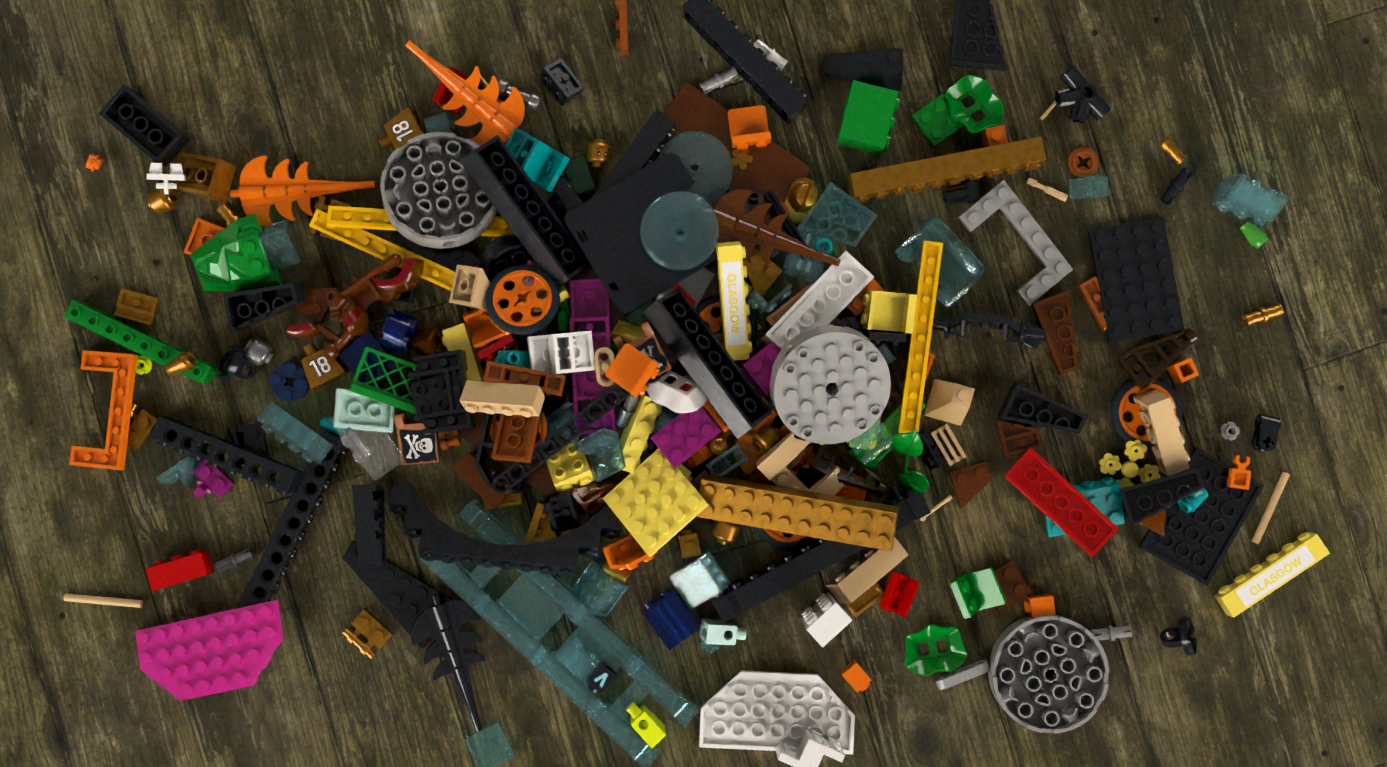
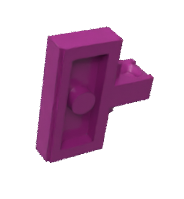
(211, 480)

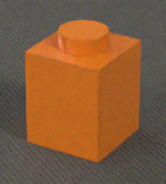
(994, 136)
(1183, 370)
(1039, 605)
(856, 676)

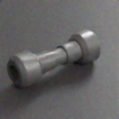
(533, 101)

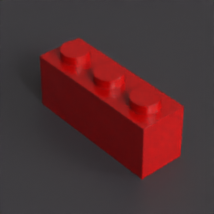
(179, 569)

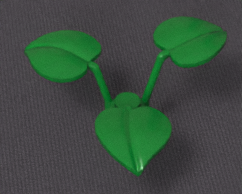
(904, 443)

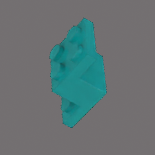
(537, 159)

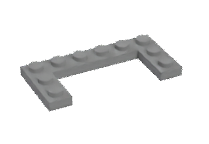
(1054, 263)

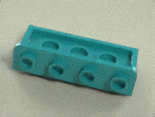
(1103, 495)

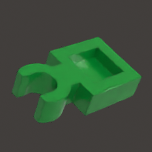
(564, 315)

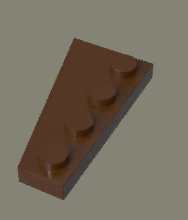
(1055, 317)

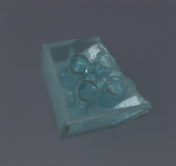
(1249, 199)
(838, 217)

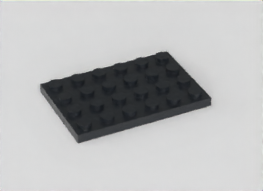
(1135, 279)
(1201, 538)

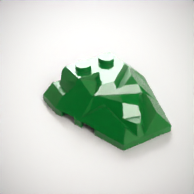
(235, 259)

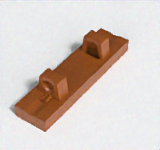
(503, 373)

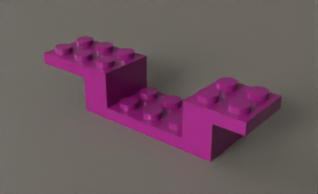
(591, 313)
(694, 429)

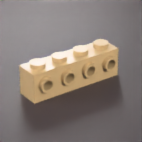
(502, 398)

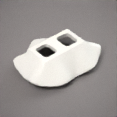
(675, 398)

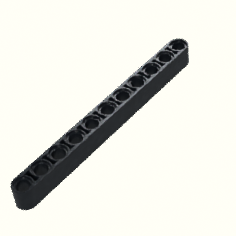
(570, 426)

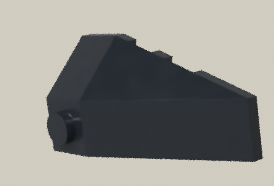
(872, 67)

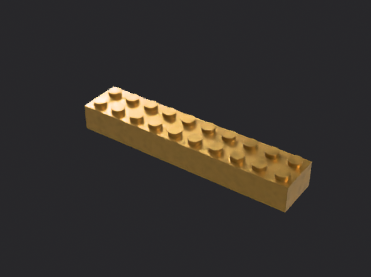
(946, 169)
(799, 512)

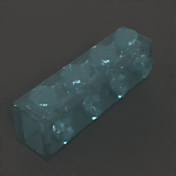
(295, 433)

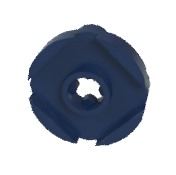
(279, 386)

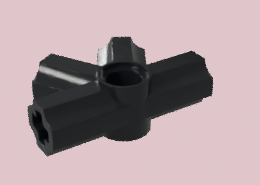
(1074, 96)

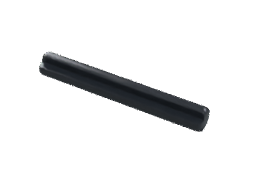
(778, 209)

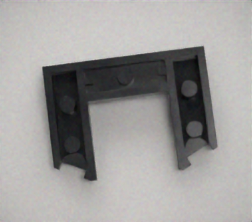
(454, 367)

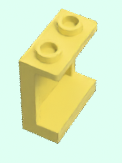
(889, 311)

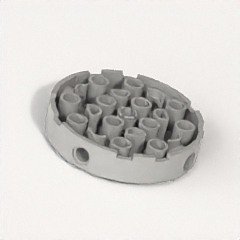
(416, 204)
(836, 411)
(1076, 680)

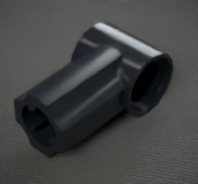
(967, 192)

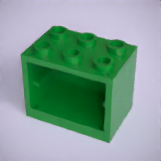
(868, 118)

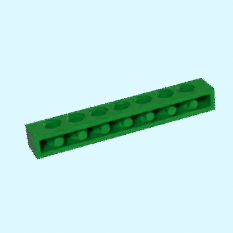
(135, 339)

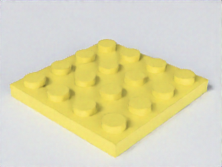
(655, 502)

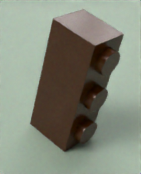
(470, 474)

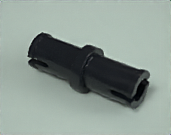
(1176, 186)

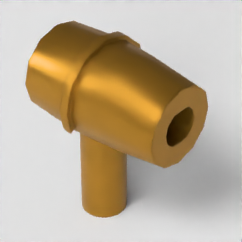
(718, 443)
(622, 575)

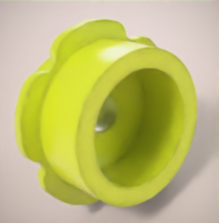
(147, 365)

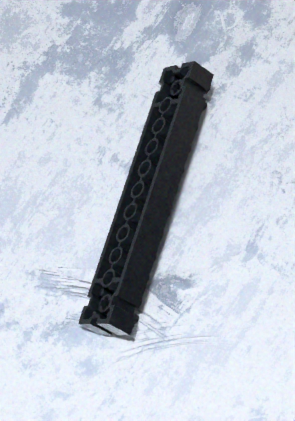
(806, 562)

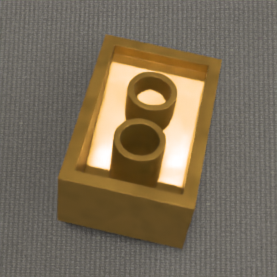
(205, 176)

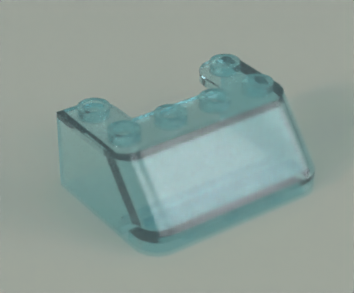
(958, 264)

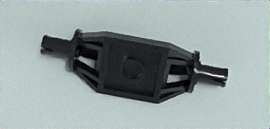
(994, 321)

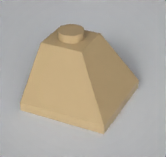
(469, 287)
(948, 401)

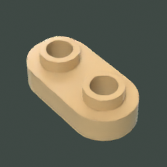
(602, 366)

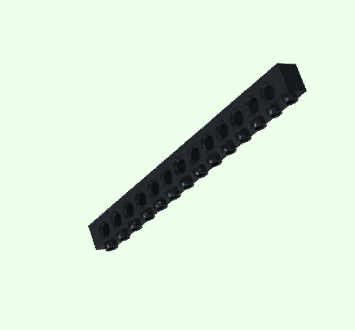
(286, 527)

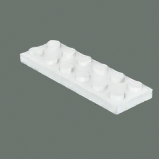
(822, 300)

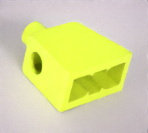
(651, 729)

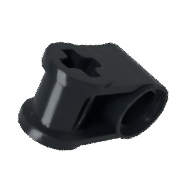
(1266, 430)

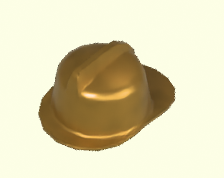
(801, 199)

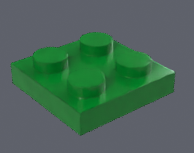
(936, 121)

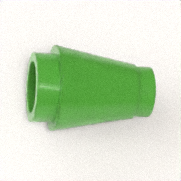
(1254, 235)

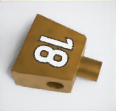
(400, 129)
(320, 368)

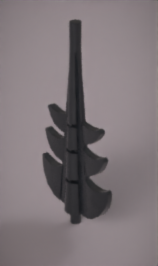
(444, 624)

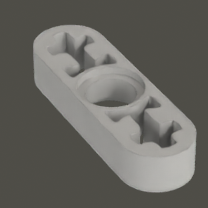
(962, 674)

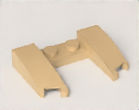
(774, 467)

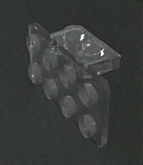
(371, 449)

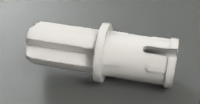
(771, 55)

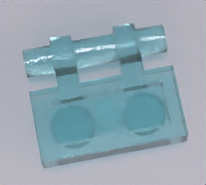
(862, 441)

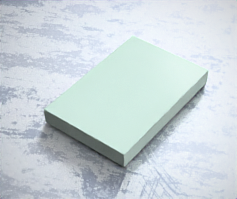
(362, 412)

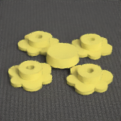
(1130, 468)

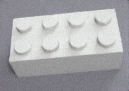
(825, 619)

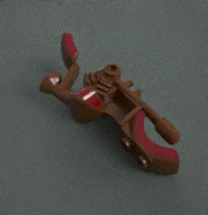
(352, 303)

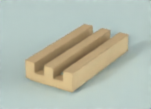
(956, 458)

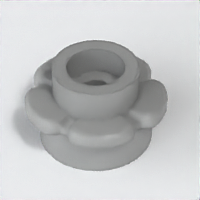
(1224, 431)

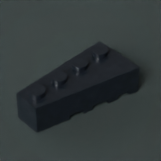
(260, 304)
(1037, 409)
(1153, 496)
(369, 525)

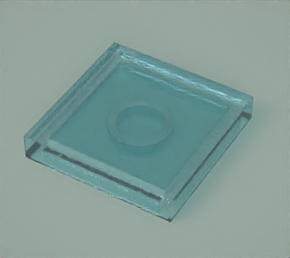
(490, 746)

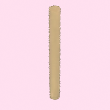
(1270, 508)
(103, 600)

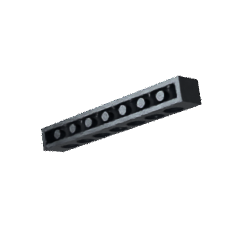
(164, 434)

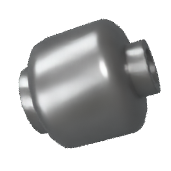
(258, 351)

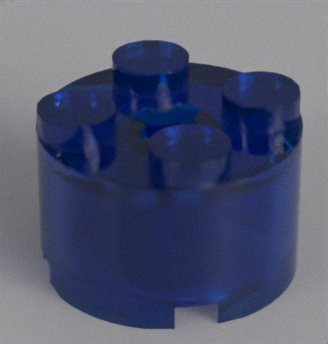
(398, 331)

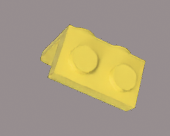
(569, 468)

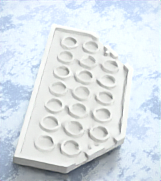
(772, 709)

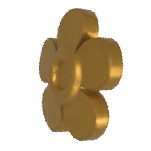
(741, 158)

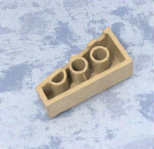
(1163, 431)
(865, 572)

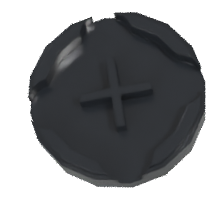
(232, 364)
(1183, 636)

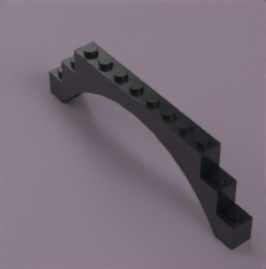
(552, 556)

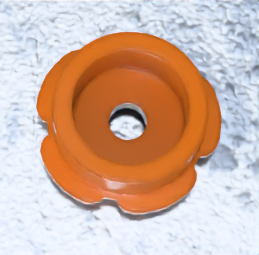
(94, 162)

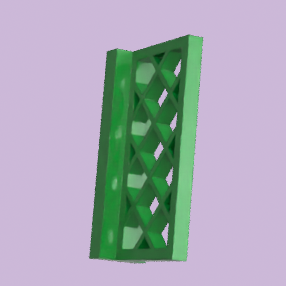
(382, 394)

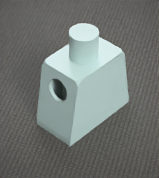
(713, 632)

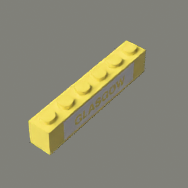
(732, 299)
(1271, 574)

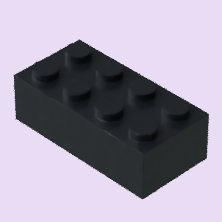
(144, 125)

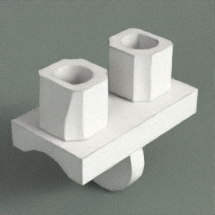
(156, 173)

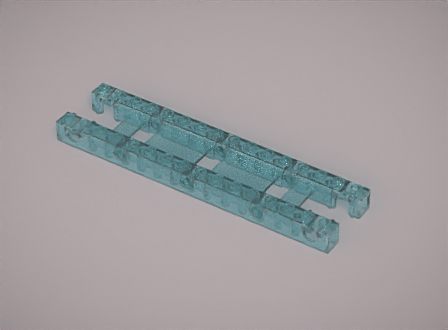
(531, 611)

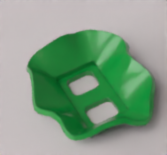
(984, 100)
(934, 661)

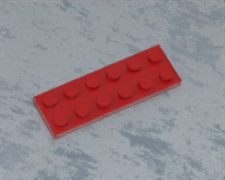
(1061, 502)

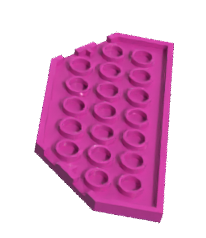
(211, 651)

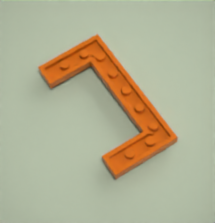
(119, 413)

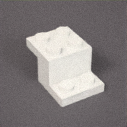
(562, 352)
(810, 750)

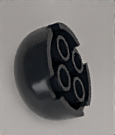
(501, 254)

